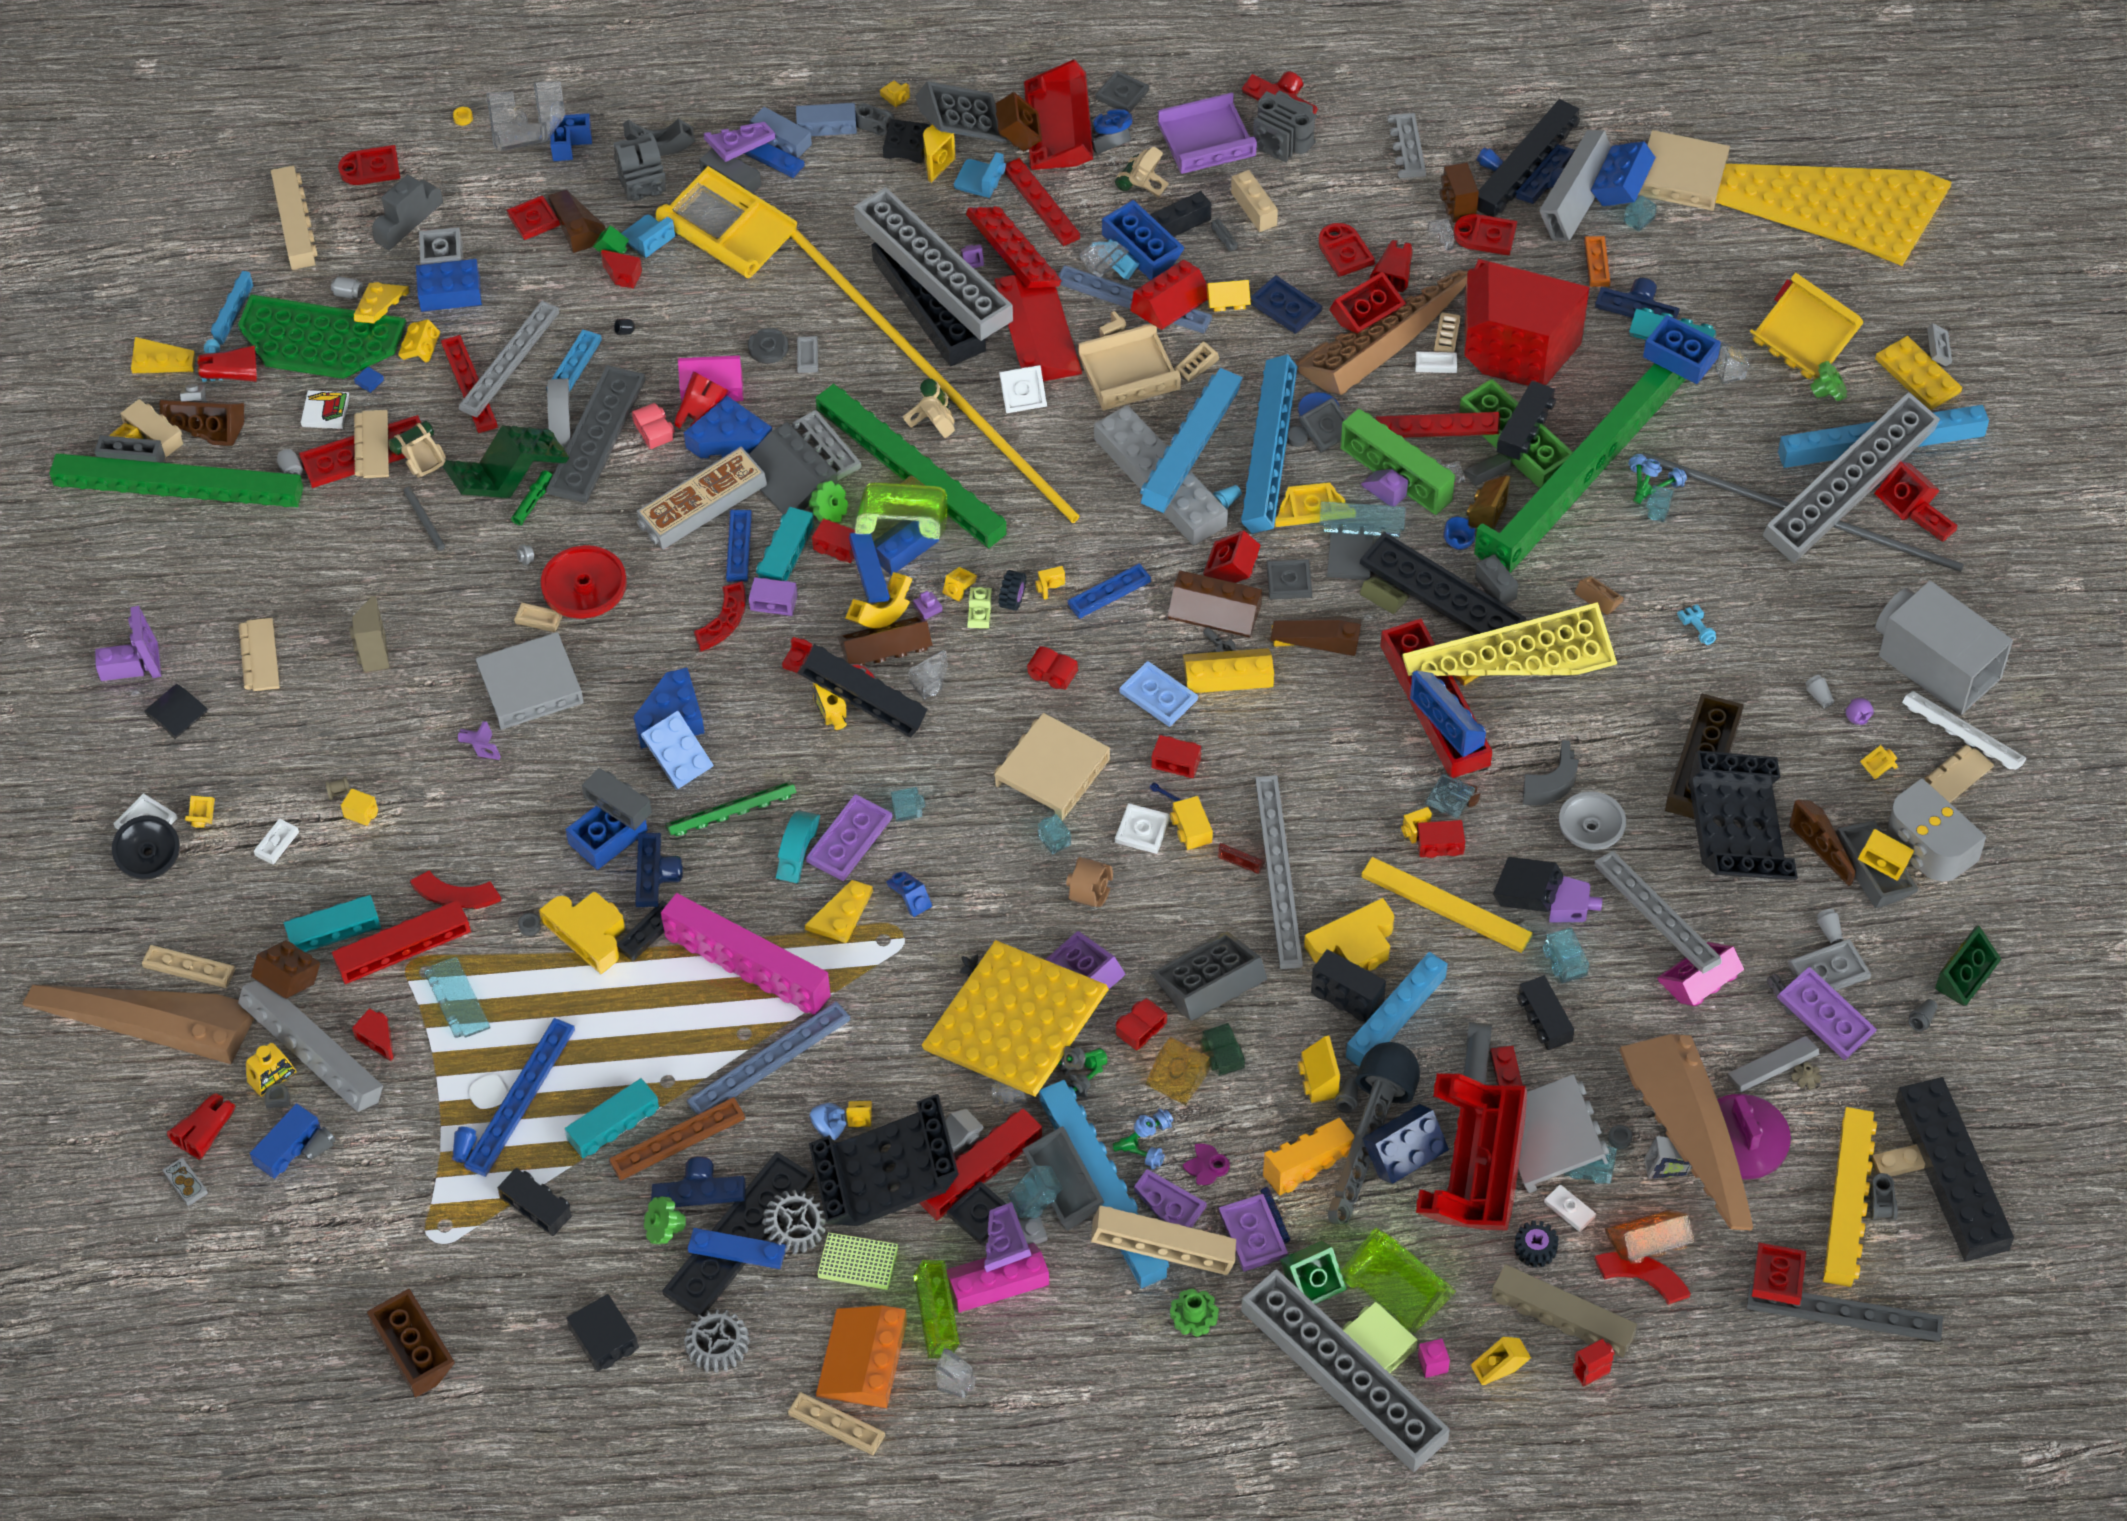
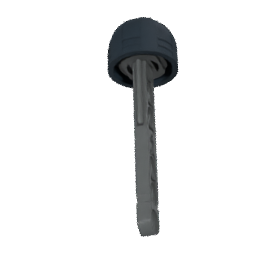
(1389, 1076)

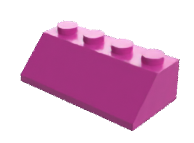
(975, 1287)

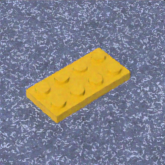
(1918, 373)

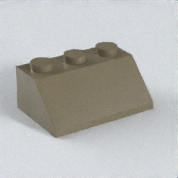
(369, 637)

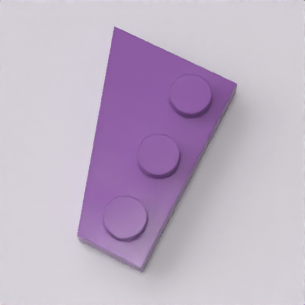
(737, 142)
(1168, 1200)
(1005, 1239)

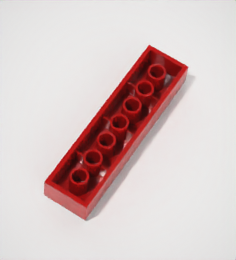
(1413, 637)

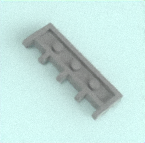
(1409, 144)
(828, 443)

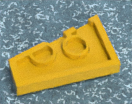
(377, 300)
(160, 357)
(841, 913)

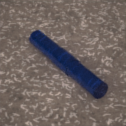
(1276, 1214)

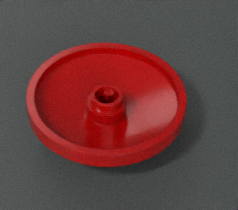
(583, 582)

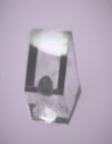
(1102, 256)
(1731, 364)
(929, 675)
(954, 1374)

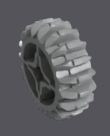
(802, 1226)
(709, 1331)

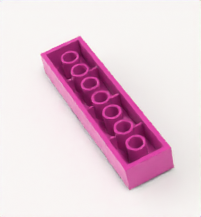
(746, 954)

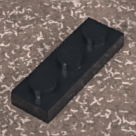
(643, 934)

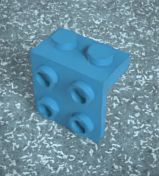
(980, 177)
(649, 234)

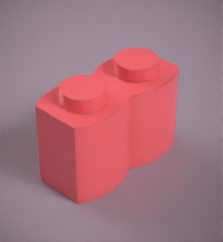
(653, 425)

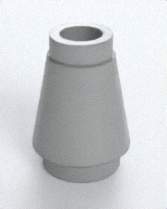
(1820, 691)
(1830, 925)

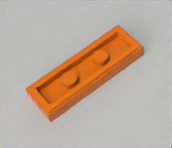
(1597, 261)

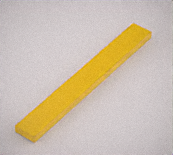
(1447, 905)

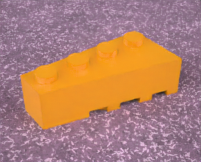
(1307, 1156)

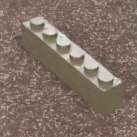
(1562, 1310)

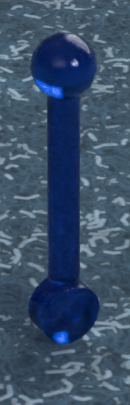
(1155, 787)

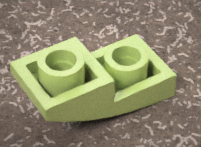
(979, 607)

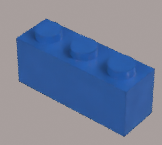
(285, 1141)

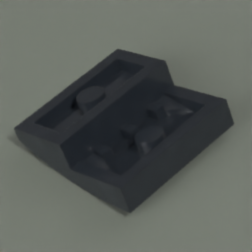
(176, 711)

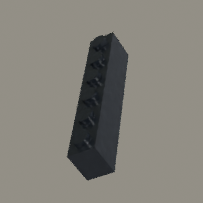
(862, 690)

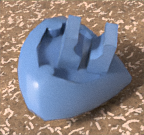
(828, 1120)

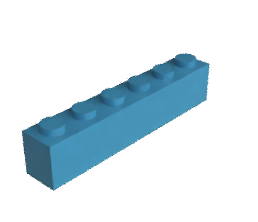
(1398, 1007)

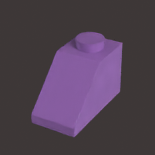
(1387, 486)

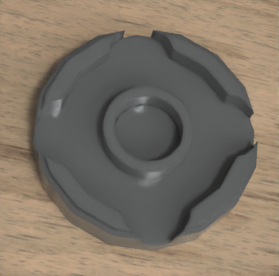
(768, 345)

